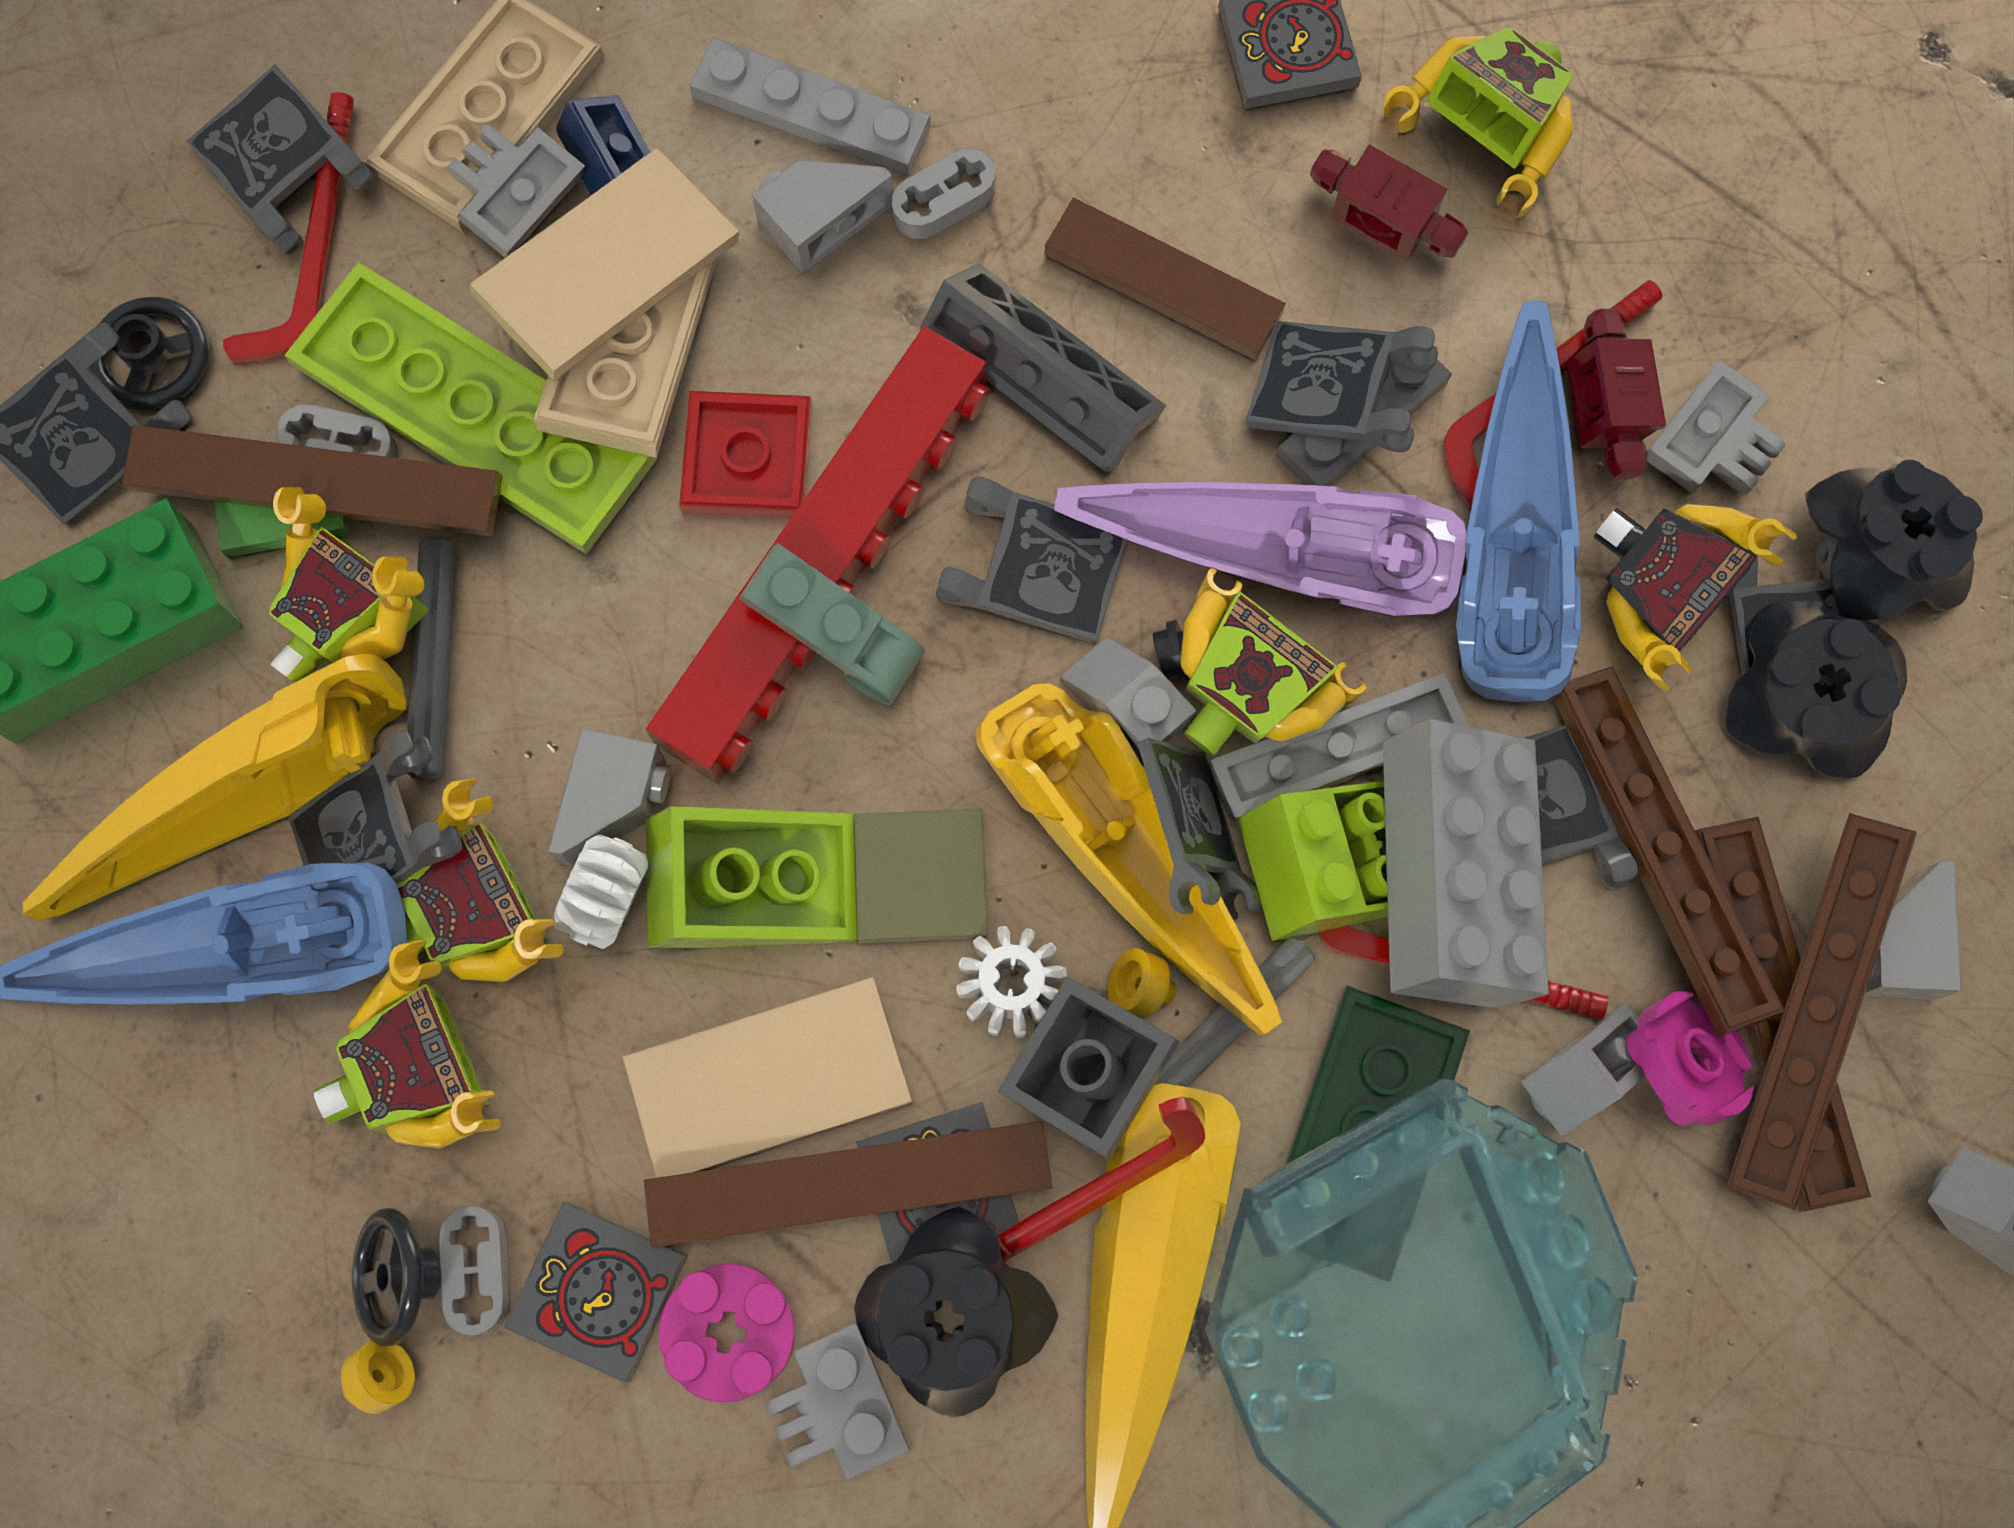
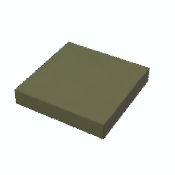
(920, 876)

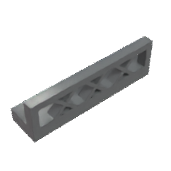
(1040, 367)

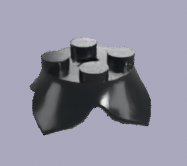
(1899, 538)
(1776, 703)
(1003, 1310)

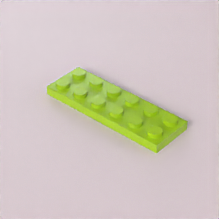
(462, 404)

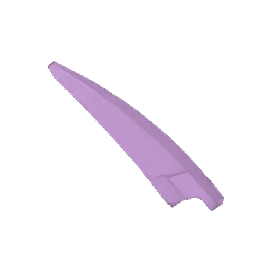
(1310, 539)

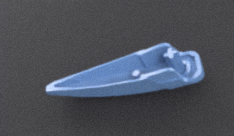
(1522, 537)
(226, 944)

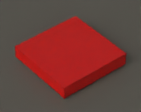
(745, 454)

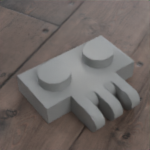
(513, 185)
(1717, 434)
(841, 1406)

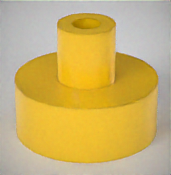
(1140, 983)
(377, 1377)

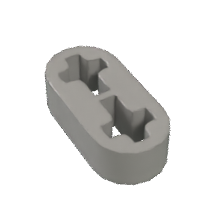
(941, 190)
(337, 427)
(458, 1272)

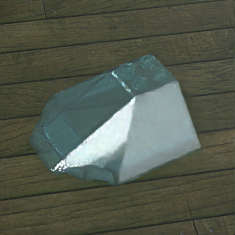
(1426, 1317)

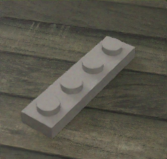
(810, 106)
(1333, 754)

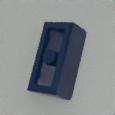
(601, 138)

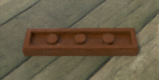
(1164, 278)

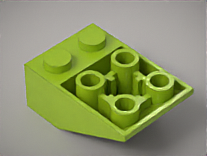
(1319, 858)

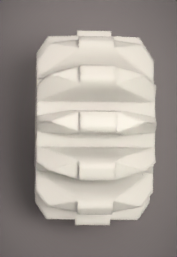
(600, 891)
(988, 980)

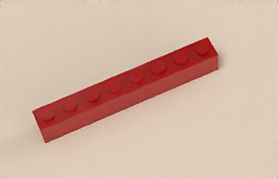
(837, 532)

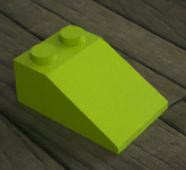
(750, 878)

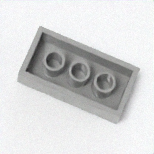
(1464, 866)

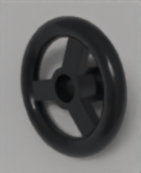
(138, 330)
(401, 1276)

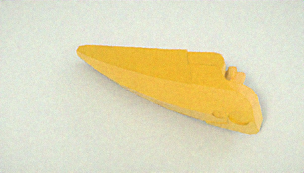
(233, 782)
(1100, 810)
(1146, 1290)

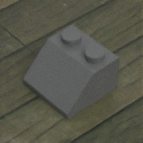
(1088, 1067)

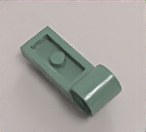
(833, 624)

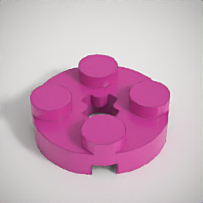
(1688, 1089)
(694, 1355)

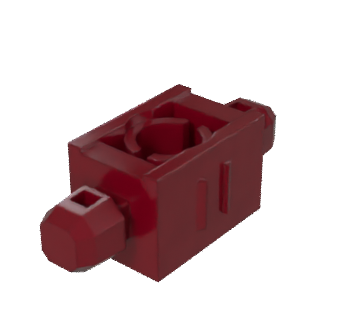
(1388, 203)
(1615, 393)

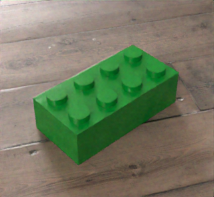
(105, 617)

